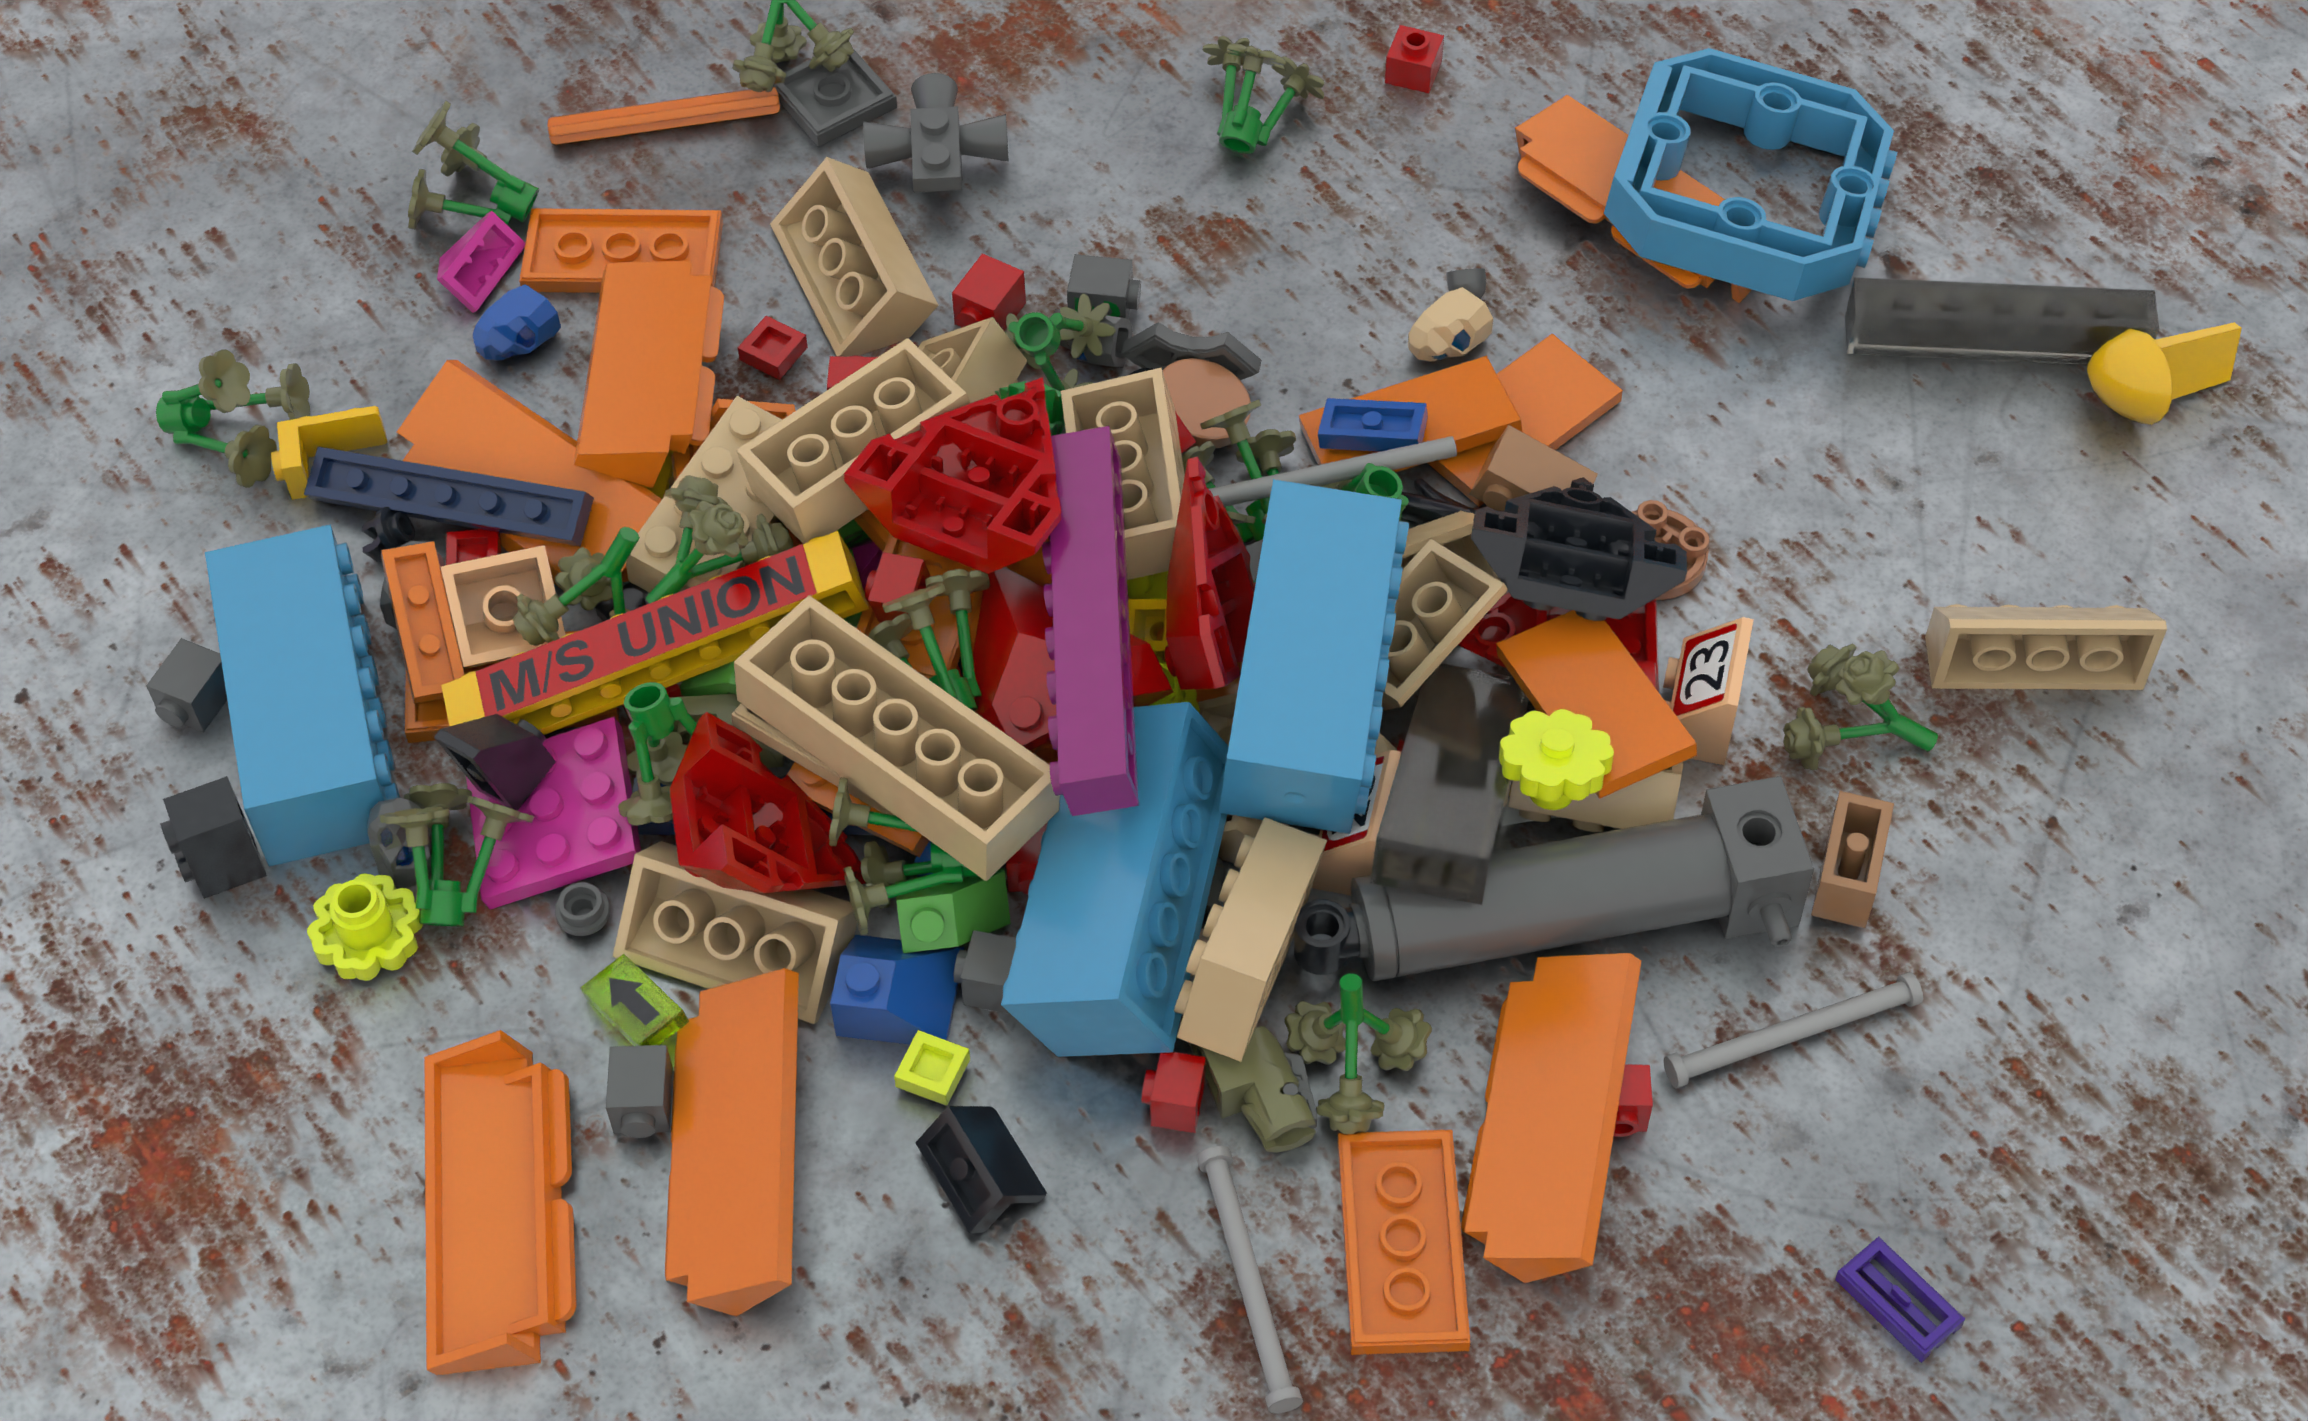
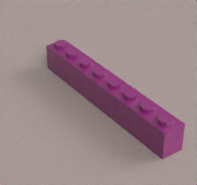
(1090, 629)

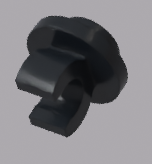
(388, 531)

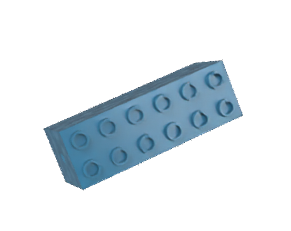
(1315, 658)
(300, 692)
(1123, 899)

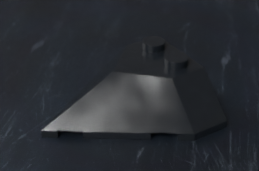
(1577, 552)

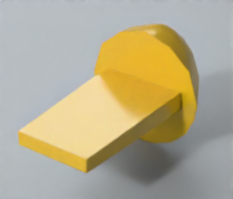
(2145, 374)

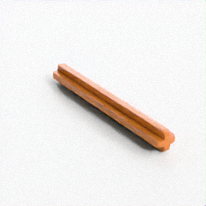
(662, 115)

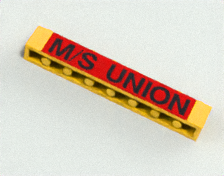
(658, 641)

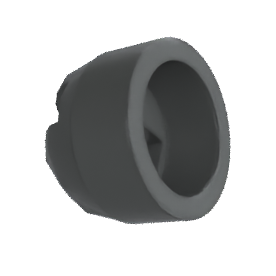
(1471, 279)

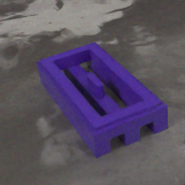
(1885, 1314)

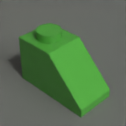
(951, 911)

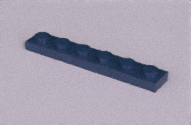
(450, 496)

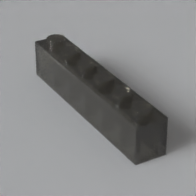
(1991, 320)

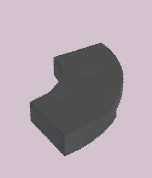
(1161, 346)

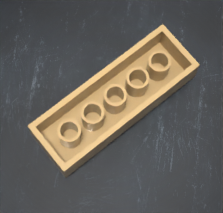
(897, 737)

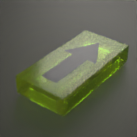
(634, 1003)

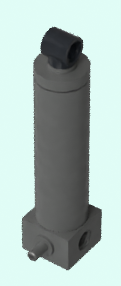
(1729, 864)

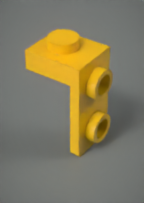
(337, 430)

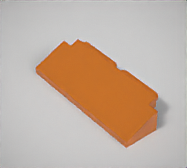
(1574, 159)
(647, 369)
(482, 430)
(1551, 1114)
(734, 1144)
(495, 1206)

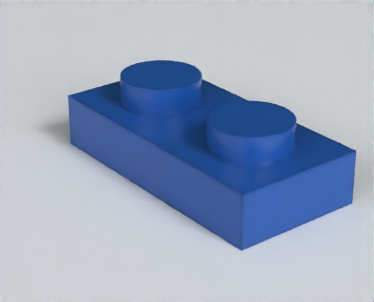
(1371, 424)

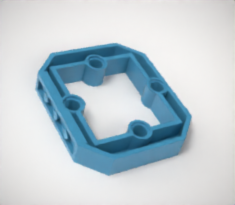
(1735, 238)

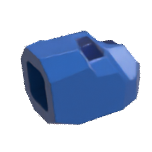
(515, 324)

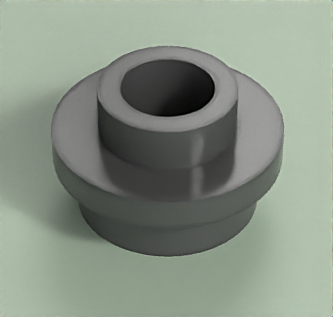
(579, 897)

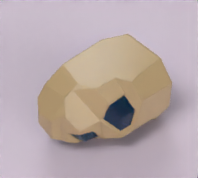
(1450, 326)

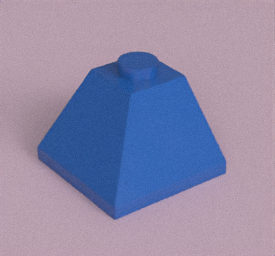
(893, 993)

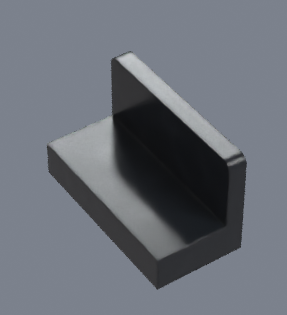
(978, 1165)

